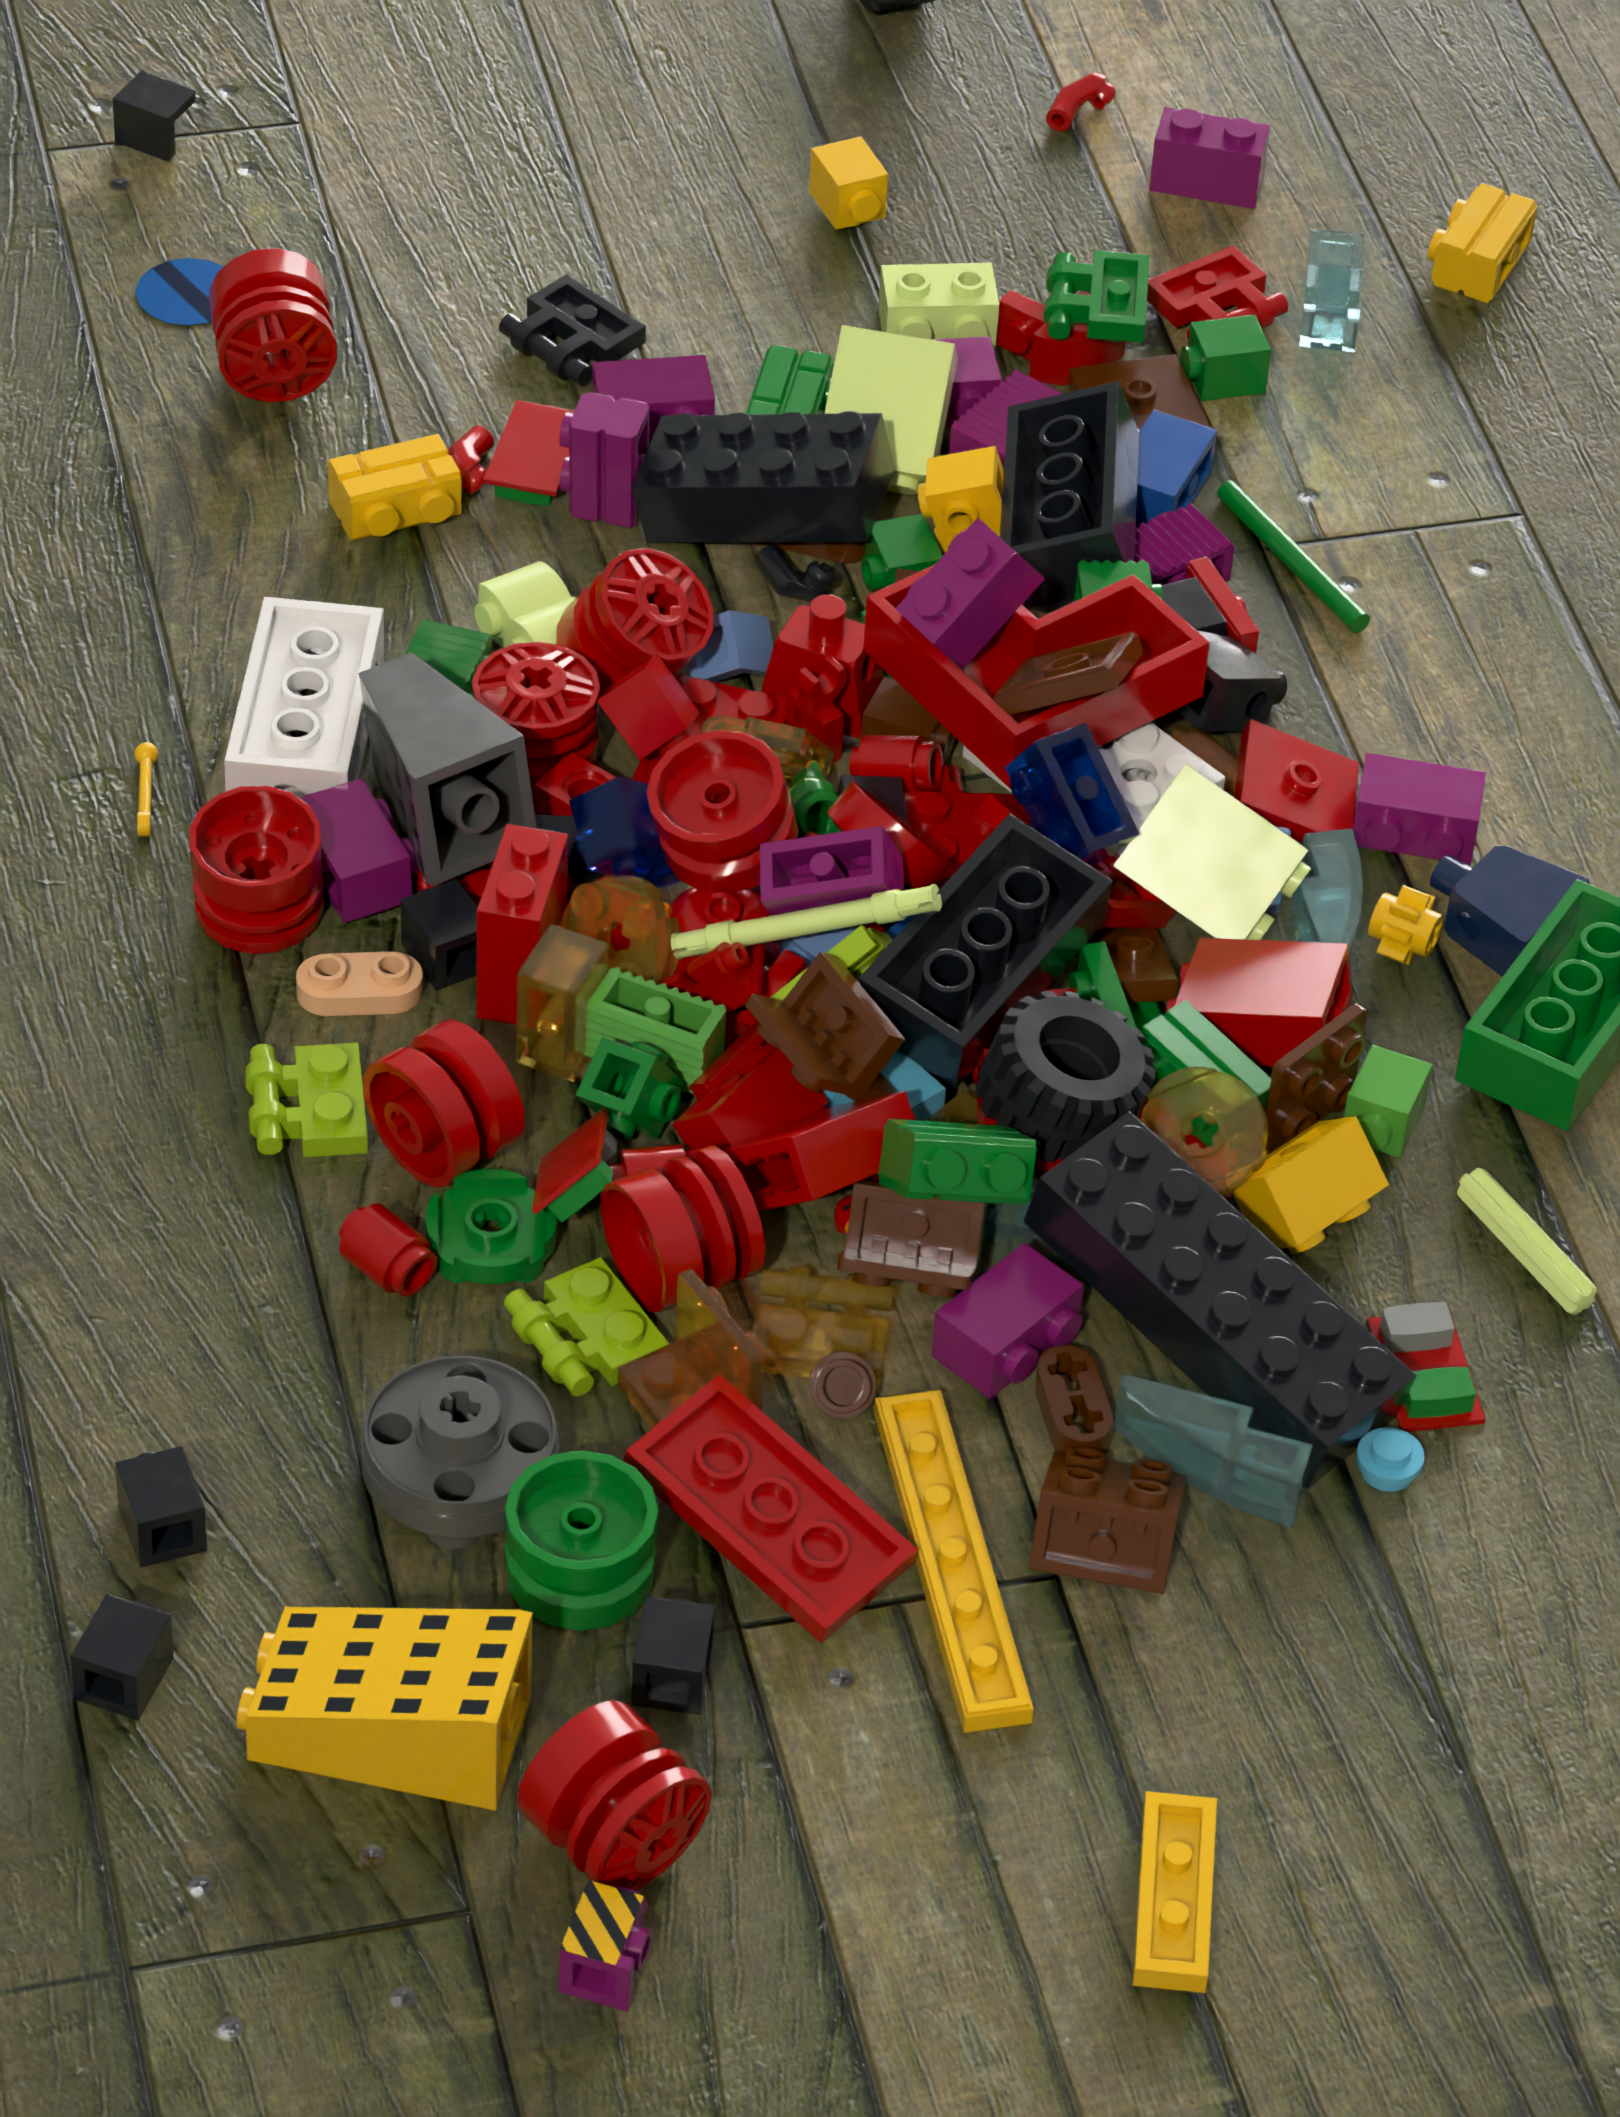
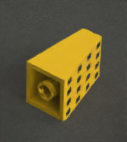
(394, 1698)

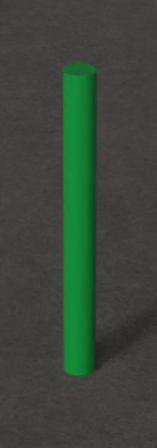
(1293, 557)

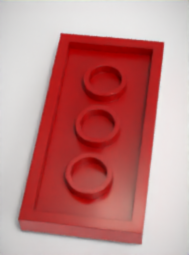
(770, 1508)

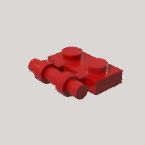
(1211, 284)

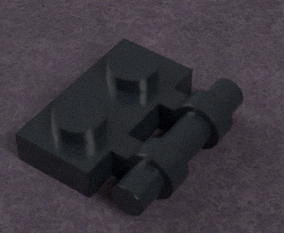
(580, 318)

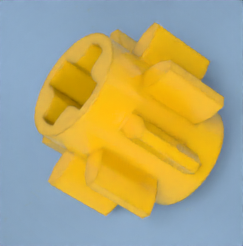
(1405, 925)

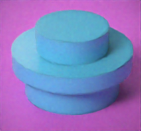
(1389, 1458)

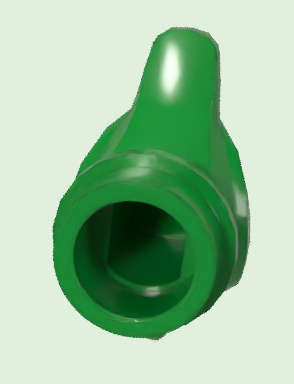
(811, 799)

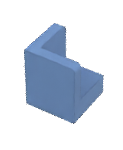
(735, 647)

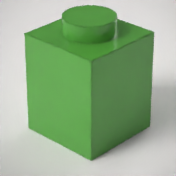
(1389, 1098)

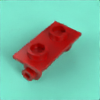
(723, 975)

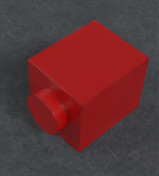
(649, 708)

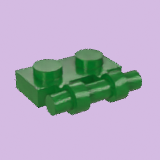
(1115, 301)

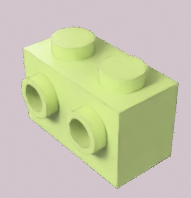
(939, 300)

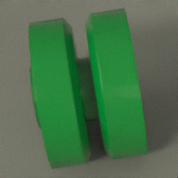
(580, 1540)

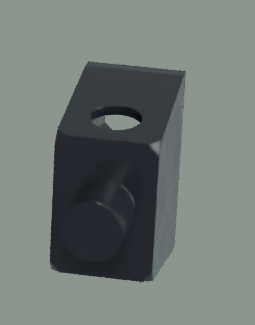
(1235, 688)

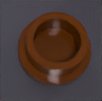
(842, 1385)

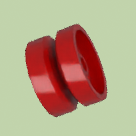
(716, 806)
(443, 1103)

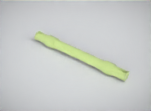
(879, 908)

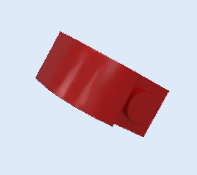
(1025, 333)

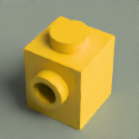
(848, 183)

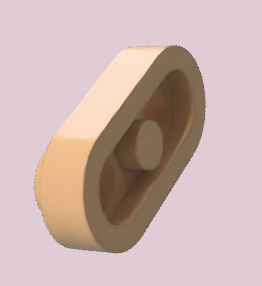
(359, 983)

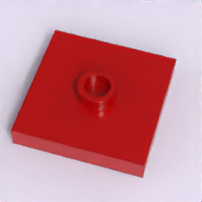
(1295, 782)

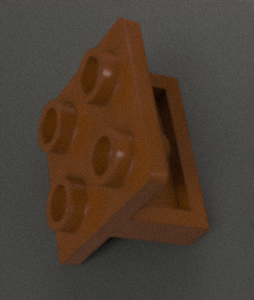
(830, 1031)
(912, 1240)

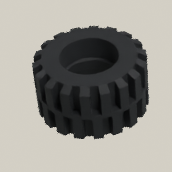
(1063, 1071)

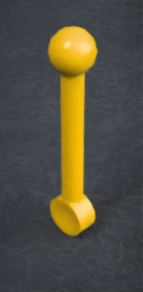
(145, 755)

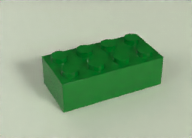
(1554, 1016)

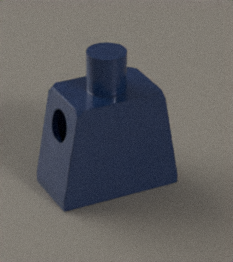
(1499, 901)

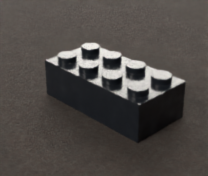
(764, 478)
(1070, 485)
(1000, 936)

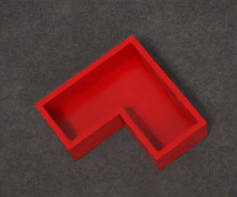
(963, 699)

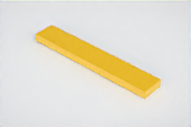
(953, 1562)

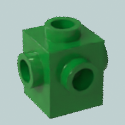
(631, 1087)

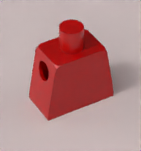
(809, 638)

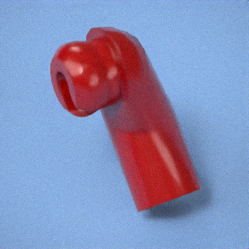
(468, 453)

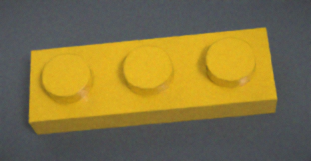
(1175, 1892)

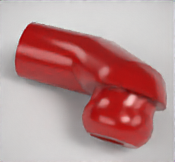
(1073, 96)

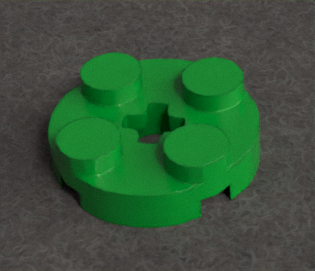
(483, 1256)

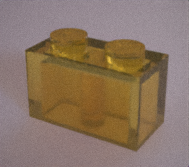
(553, 1001)

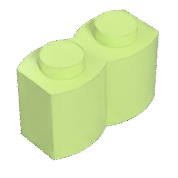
(522, 605)

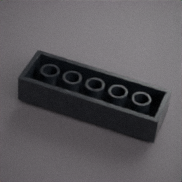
(1216, 1293)

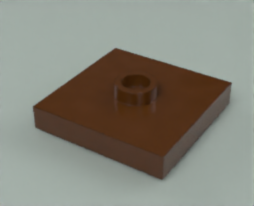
(1147, 385)
(1069, 673)

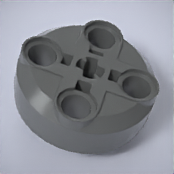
(451, 1443)

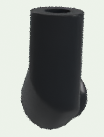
(793, 582)

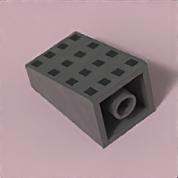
(444, 766)

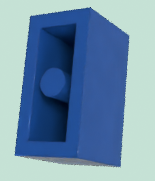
(1172, 464)

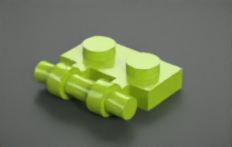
(329, 1100)
(596, 1313)

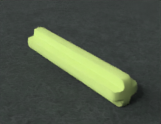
(1527, 1241)

